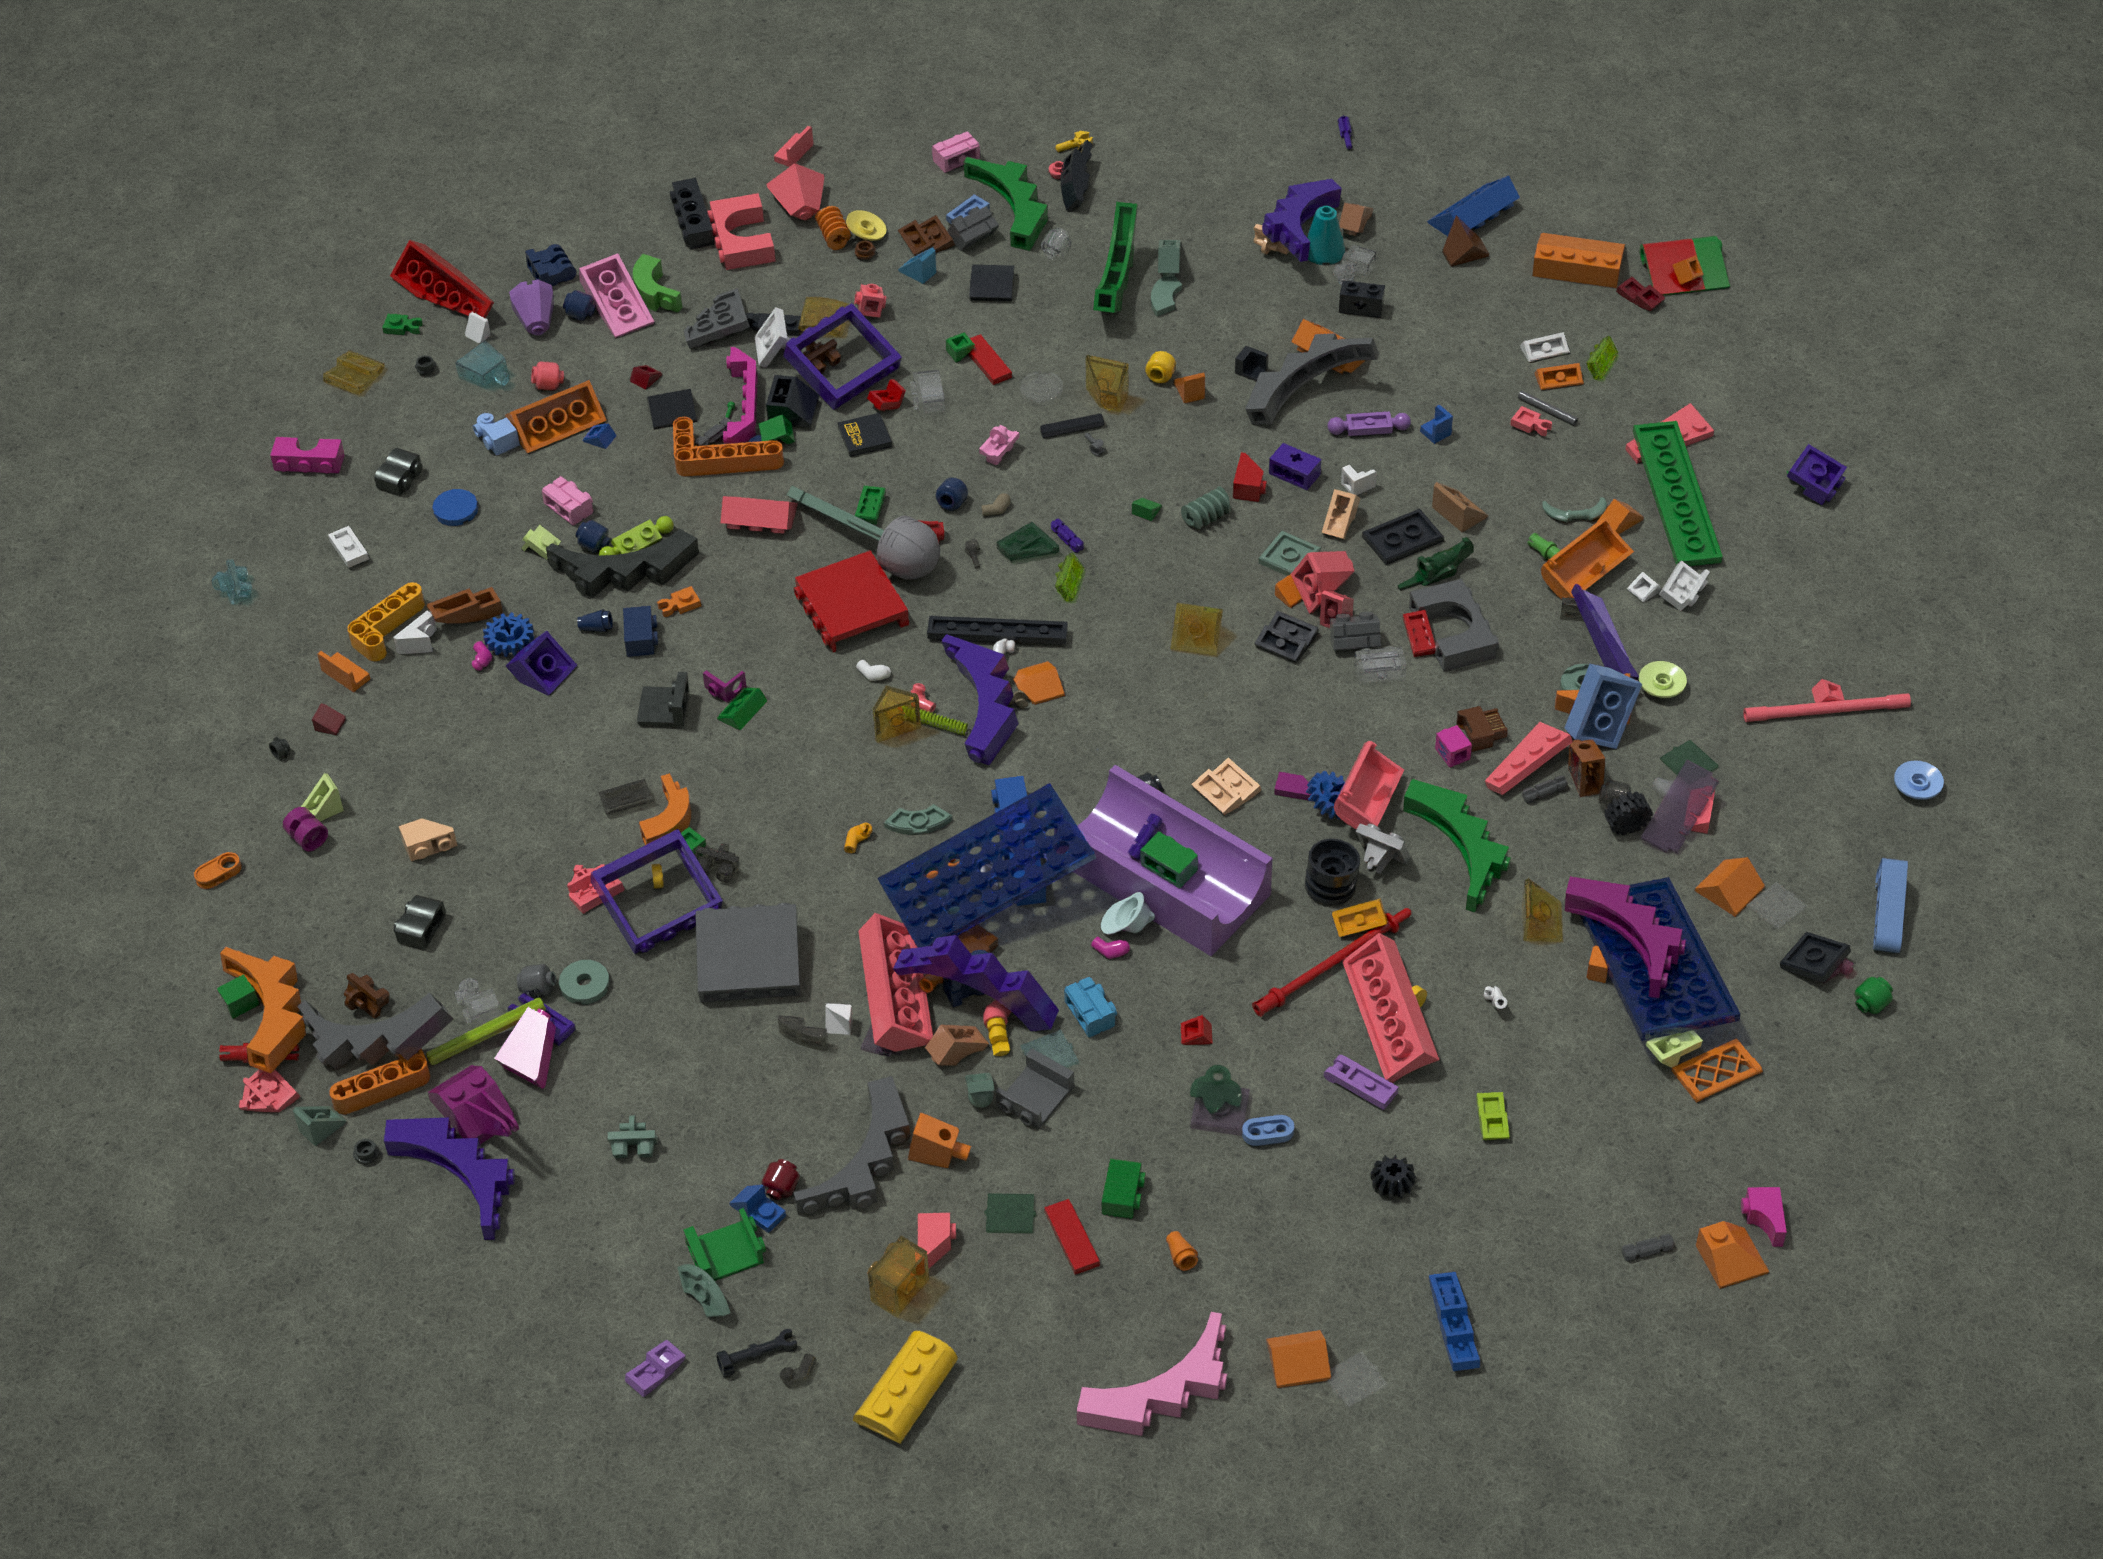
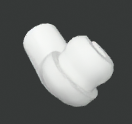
(1004, 646)
(873, 673)
(1496, 996)

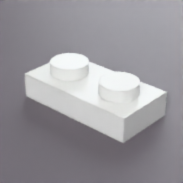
(348, 546)

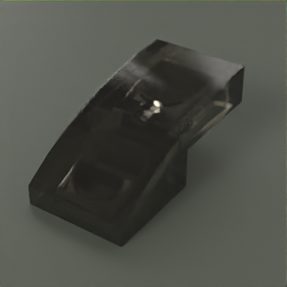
(795, 1030)

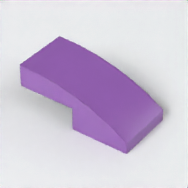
(658, 1366)

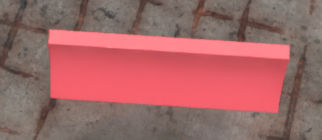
(1389, 1008)

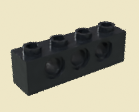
(692, 213)

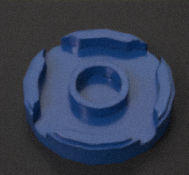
(455, 507)

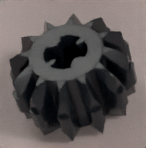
(1393, 1176)

